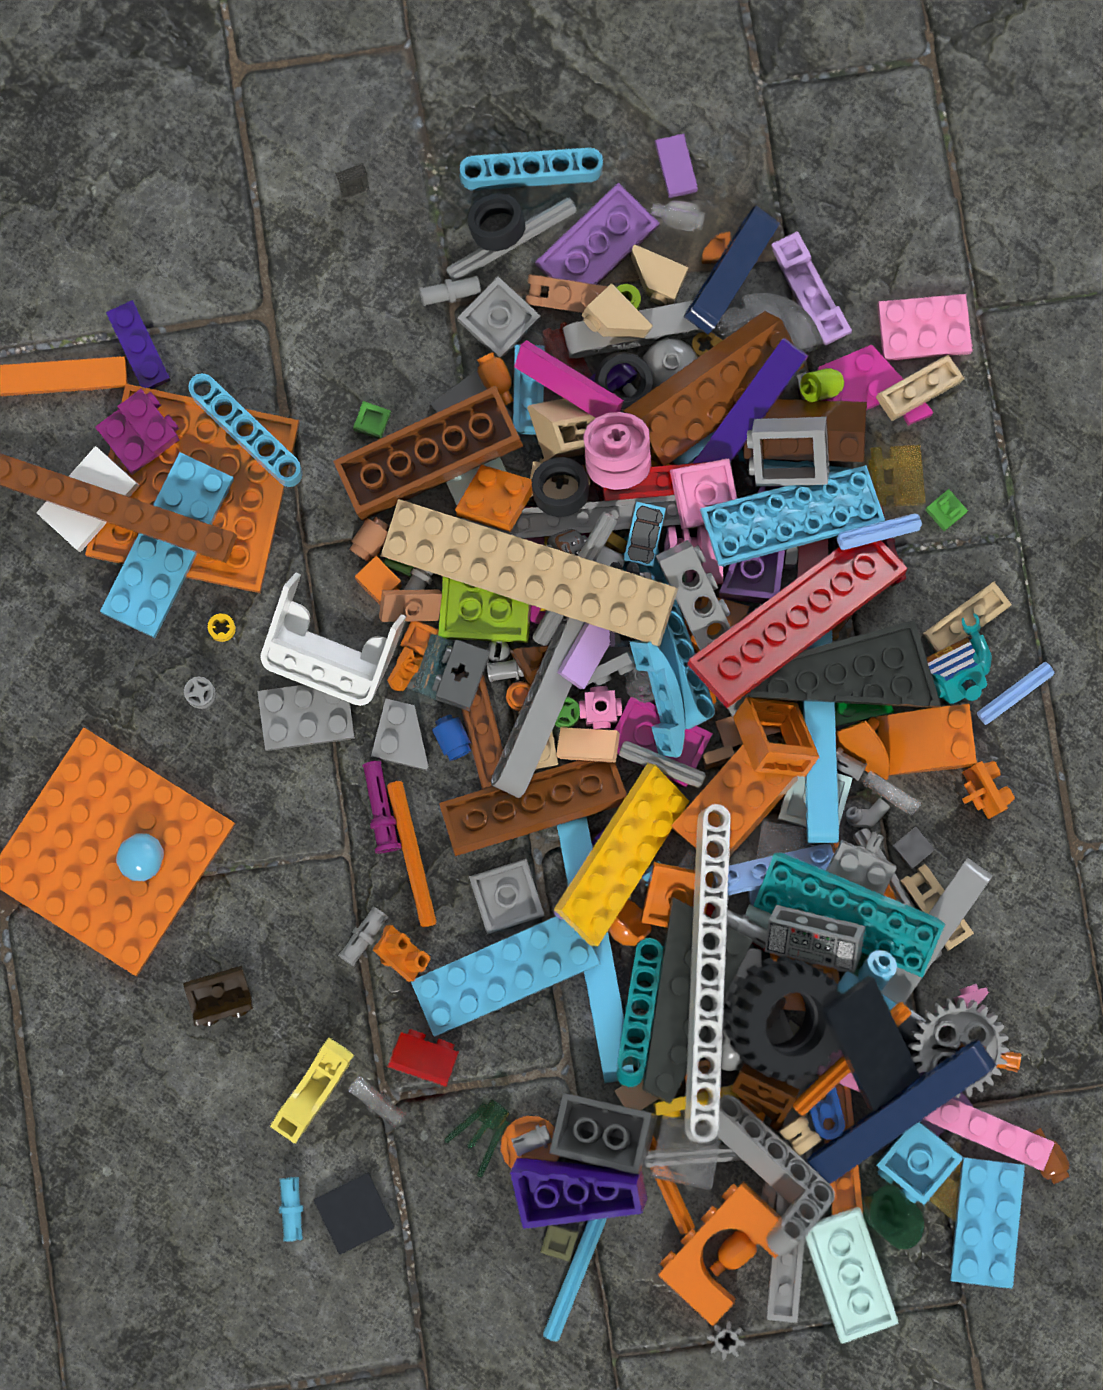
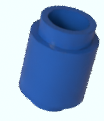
(452, 737)

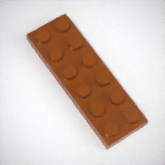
(549, 800)

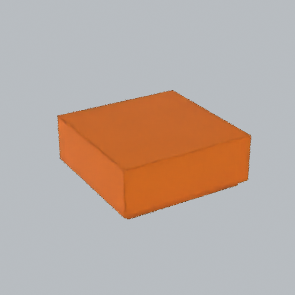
(418, 636)

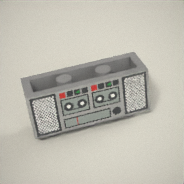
(814, 938)

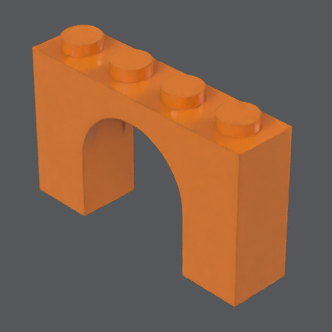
(686, 1269)

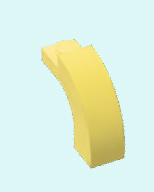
(312, 1091)

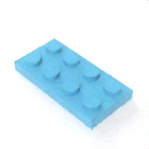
(987, 1223)

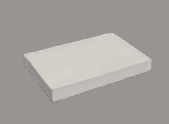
(98, 471)

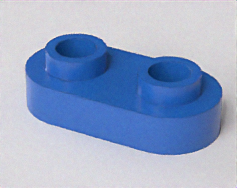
(828, 1108)

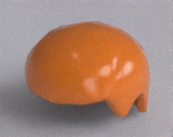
(628, 927)

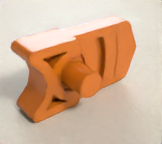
(404, 670)

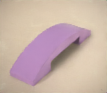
(809, 288)

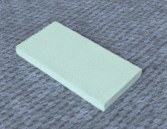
(850, 1275)

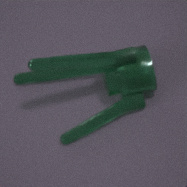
(492, 1116)

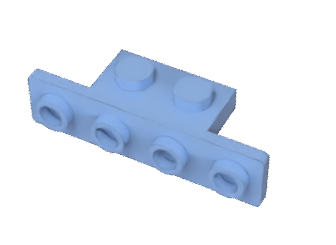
(750, 874)

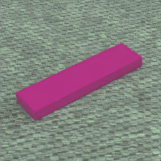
(566, 381)

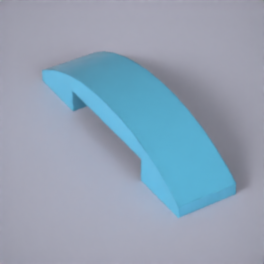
(667, 695)

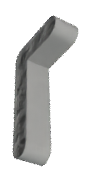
(780, 1168)

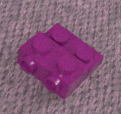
(138, 431)

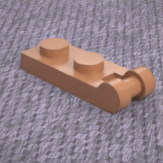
(562, 293)

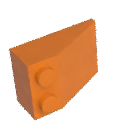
(928, 739)

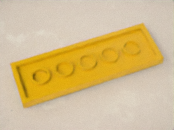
(621, 855)

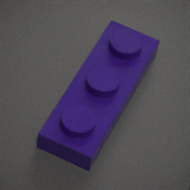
(138, 345)

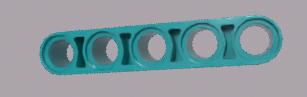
(639, 1025)

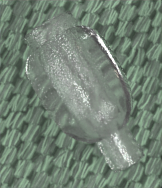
(680, 215)

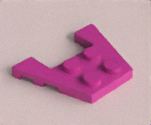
(867, 375)

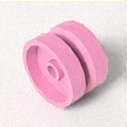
(617, 450)

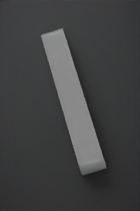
(951, 909)

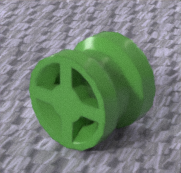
(570, 717)

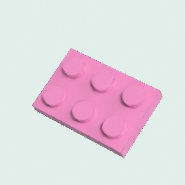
(924, 327)

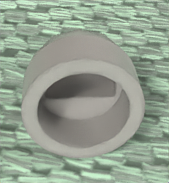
(505, 651)

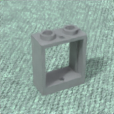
(789, 428)

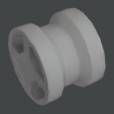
(197, 687)

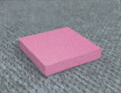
(701, 487)

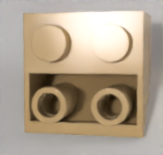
(559, 428)

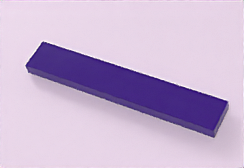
(754, 403)

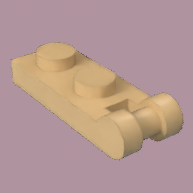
(928, 899)

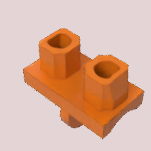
(984, 791)
(401, 954)

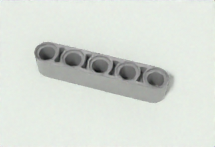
(666, 320)

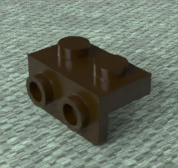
(219, 996)

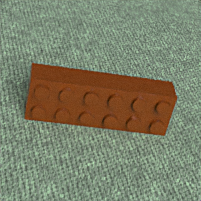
(707, 389)
(428, 453)

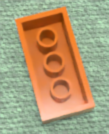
(743, 793)

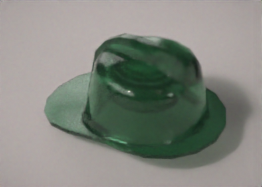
(894, 1217)

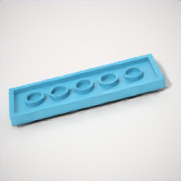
(156, 568)
(502, 974)

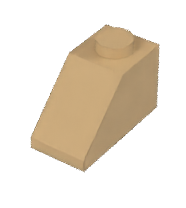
(658, 275)
(615, 316)

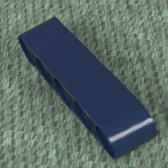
(731, 269)

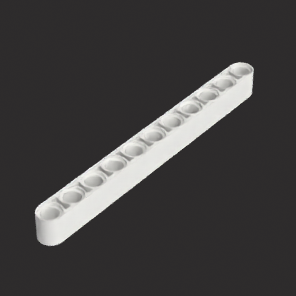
(699, 986)

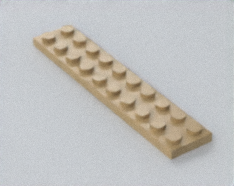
(529, 572)

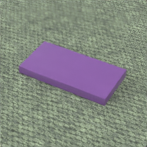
(599, 239)

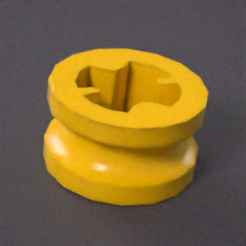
(221, 637)

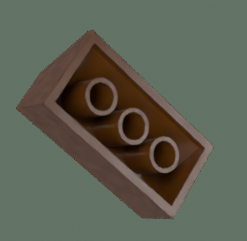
(844, 430)

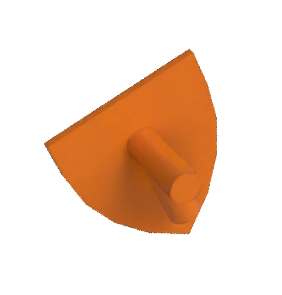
(864, 745)

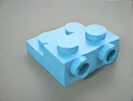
(918, 1162)

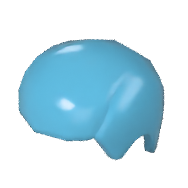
(140, 857)

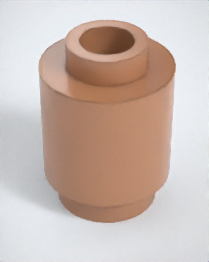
(370, 539)

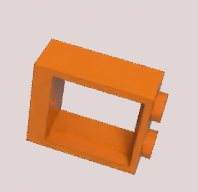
(791, 758)

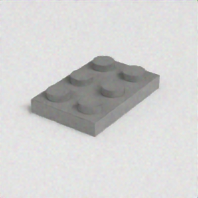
(303, 717)

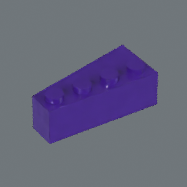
(574, 1192)

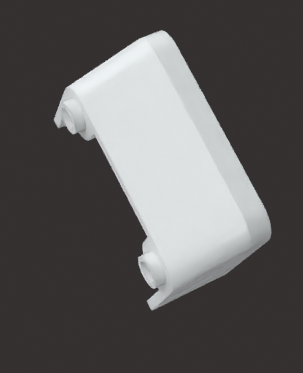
(322, 662)

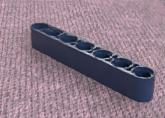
(902, 1111)

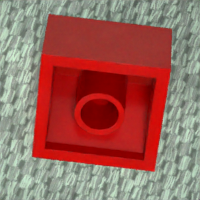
(424, 1058)

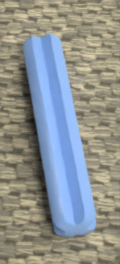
(879, 531)
(1015, 693)

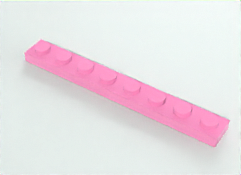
(978, 1127)

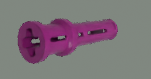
(382, 820)

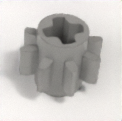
(720, 1332)

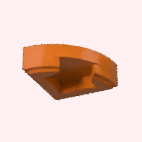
(715, 248)

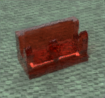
(556, 347)

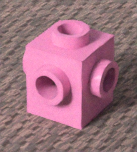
(595, 718)

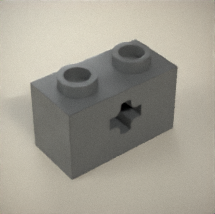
(461, 693)

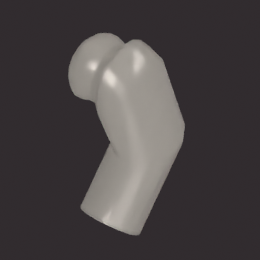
(867, 817)

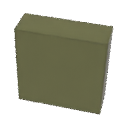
(559, 1242)

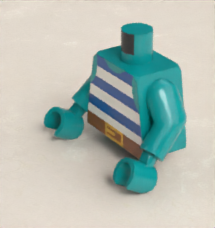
(962, 667)

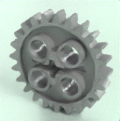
(962, 1020)

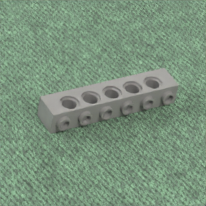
(674, 564)

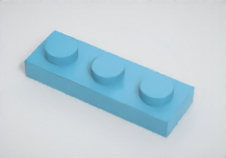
(526, 392)

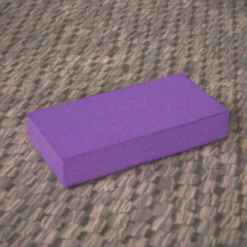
(676, 165)

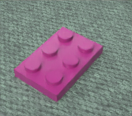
(636, 727)

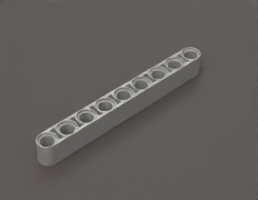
(541, 705)

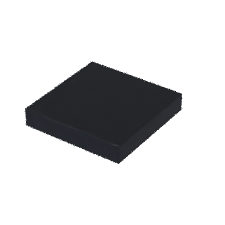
(353, 1213)

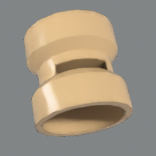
(805, 1140)

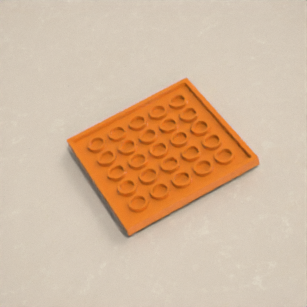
(248, 508)
(69, 843)

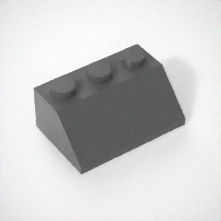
(603, 1133)

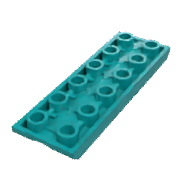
(888, 923)

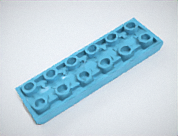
(791, 516)

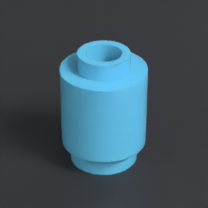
(880, 966)

